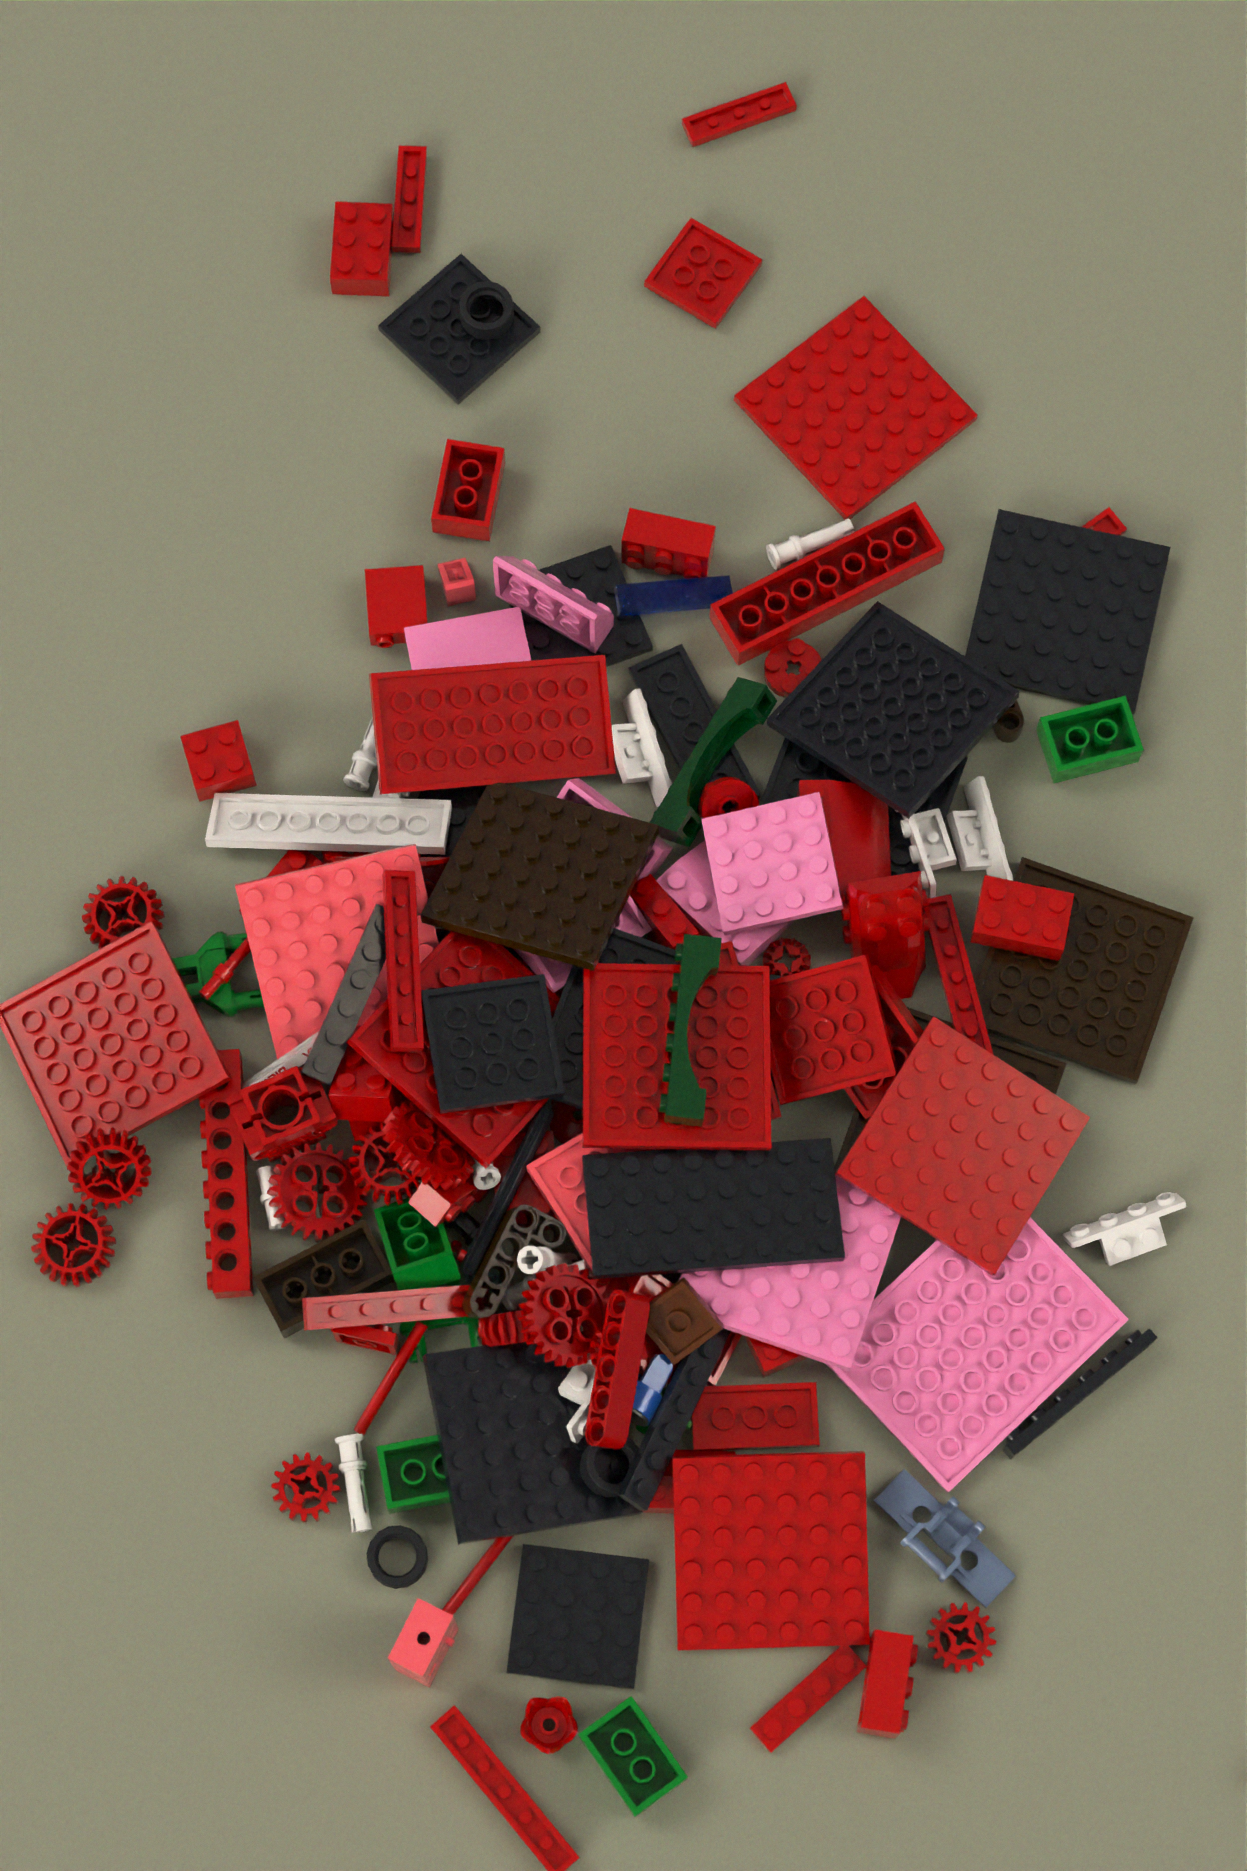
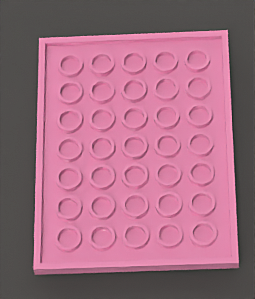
(971, 1354)

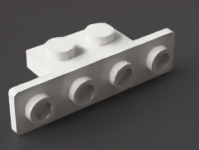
(638, 750)
(977, 833)
(930, 845)
(1129, 1231)
(578, 1388)

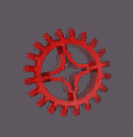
(103, 901)
(382, 1173)
(119, 1189)
(76, 1231)
(503, 1329)

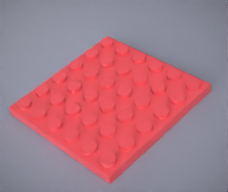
(307, 930)

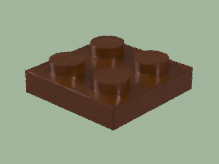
(681, 1321)

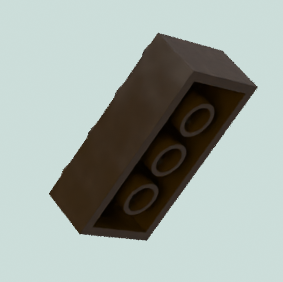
(326, 1257)

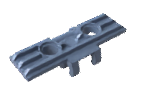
(951, 1532)

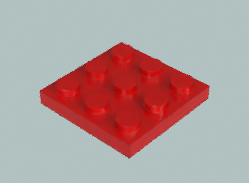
(703, 273)

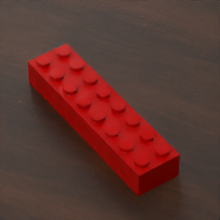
(826, 583)

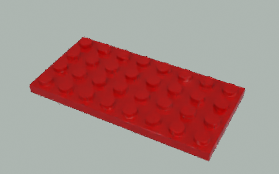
(492, 724)

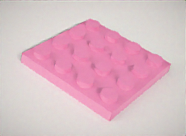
(772, 863)

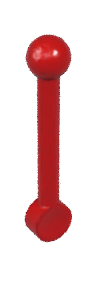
(457, 1247)

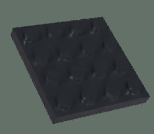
(433, 338)
(596, 577)
(492, 1043)
(578, 1616)

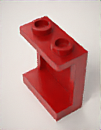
(394, 602)

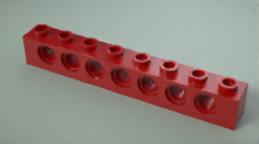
(239, 1280)

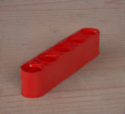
(617, 1369)

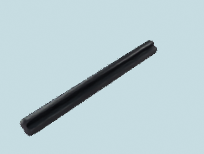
(506, 1191)

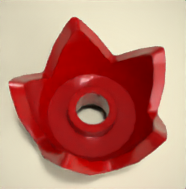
(537, 1712)

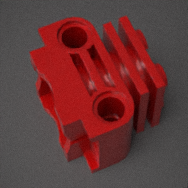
(289, 1088)

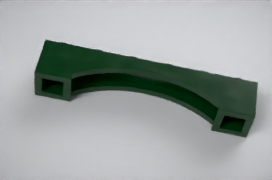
(742, 709)
(684, 1097)

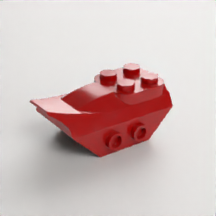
(889, 926)

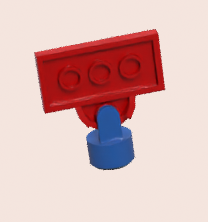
(655, 1367)

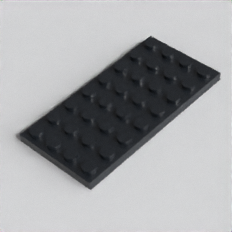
(712, 1209)

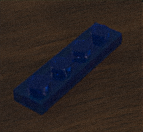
(671, 595)

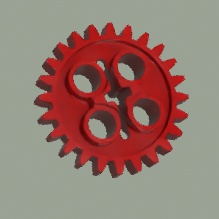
(426, 1148)
(291, 1190)
(564, 1315)

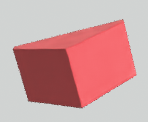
(457, 581)

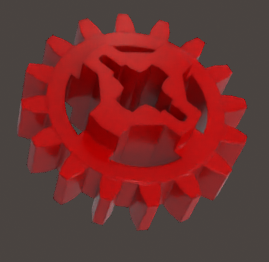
(311, 1474)
(947, 1629)

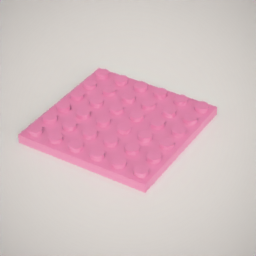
(810, 1306)

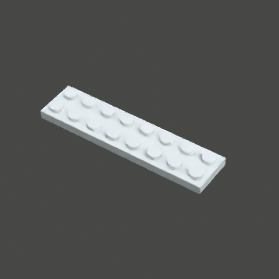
(327, 823)

